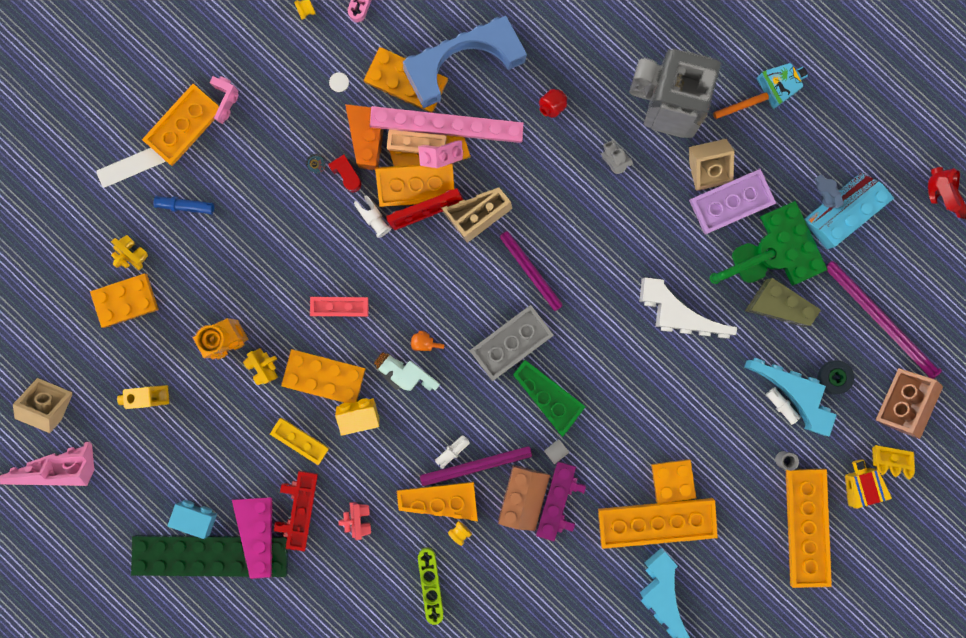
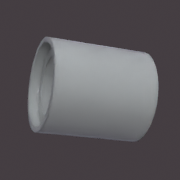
(556, 451)
(794, 461)

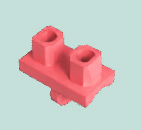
(358, 529)

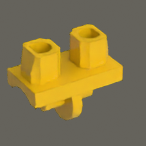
(122, 247)
(263, 366)

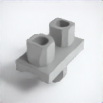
(616, 157)

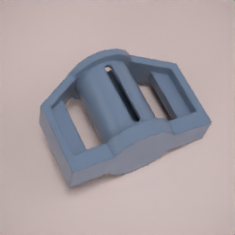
(829, 192)

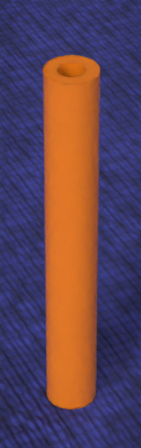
(741, 105)

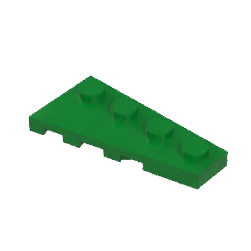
(551, 399)

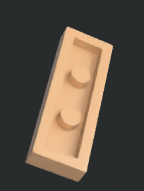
(409, 141)

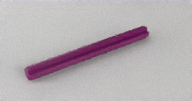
(475, 466)

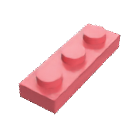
(339, 306)

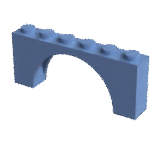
(495, 37)

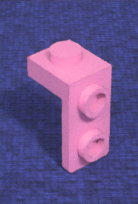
(230, 97)
(440, 156)

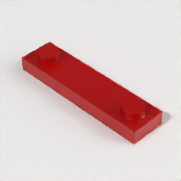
(424, 209)

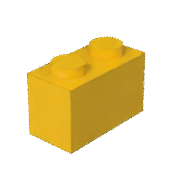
(357, 416)

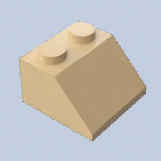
(711, 164)
(42, 405)

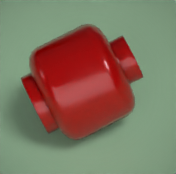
(553, 103)

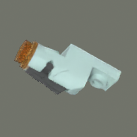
(403, 376)

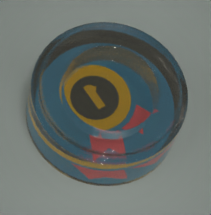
(315, 164)

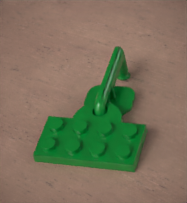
(787, 244)

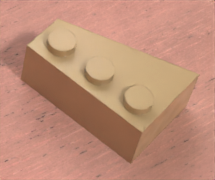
(478, 213)

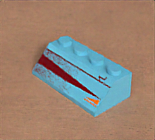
(861, 201)

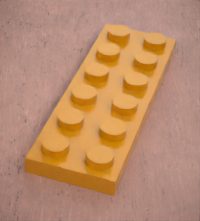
(657, 523)
(808, 528)

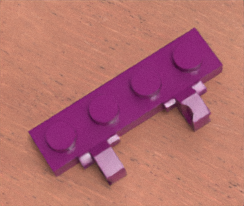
(552, 514)

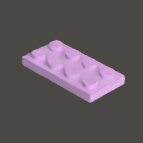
(732, 201)

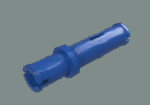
(183, 205)

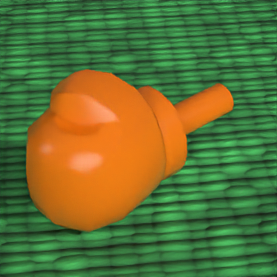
(422, 342)

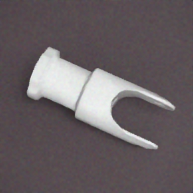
(374, 218)

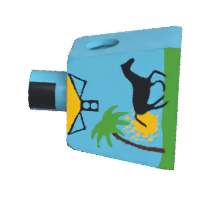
(781, 82)

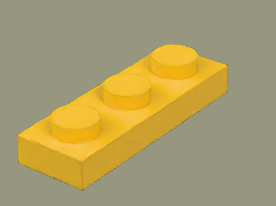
(299, 441)

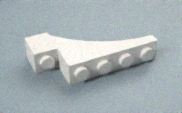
(675, 315)

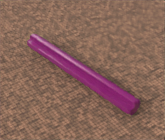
(531, 271)

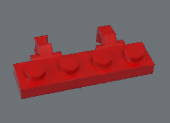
(298, 525)

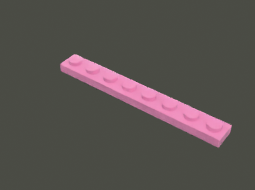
(446, 124)

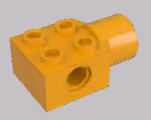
(219, 338)

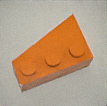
(366, 140)

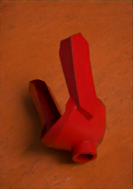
(946, 184)

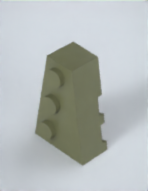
(783, 304)

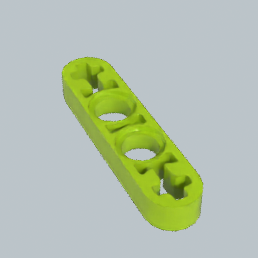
(430, 585)

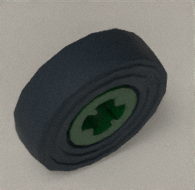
(840, 368)

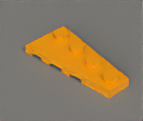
(442, 500)

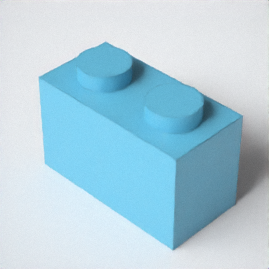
(192, 519)

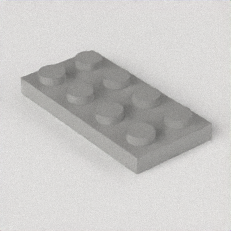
(511, 342)

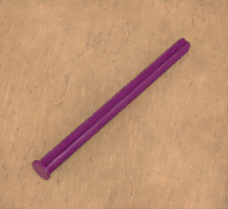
(880, 317)

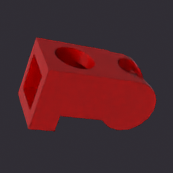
(350, 178)

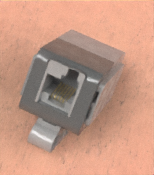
(677, 91)

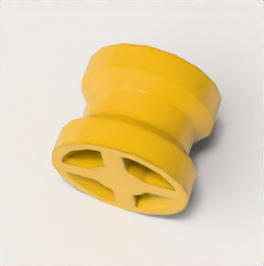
(304, 8)
(459, 533)

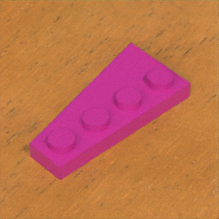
(255, 530)

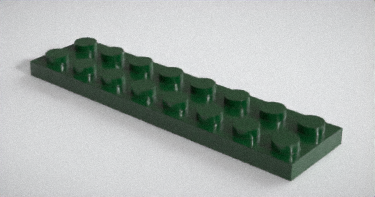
(199, 557)

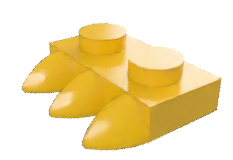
(895, 460)

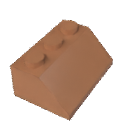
(909, 403)
(523, 498)

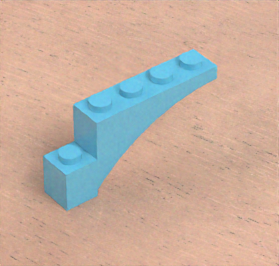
(803, 394)
(661, 593)

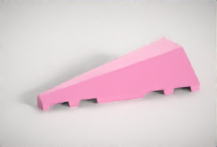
(67, 469)

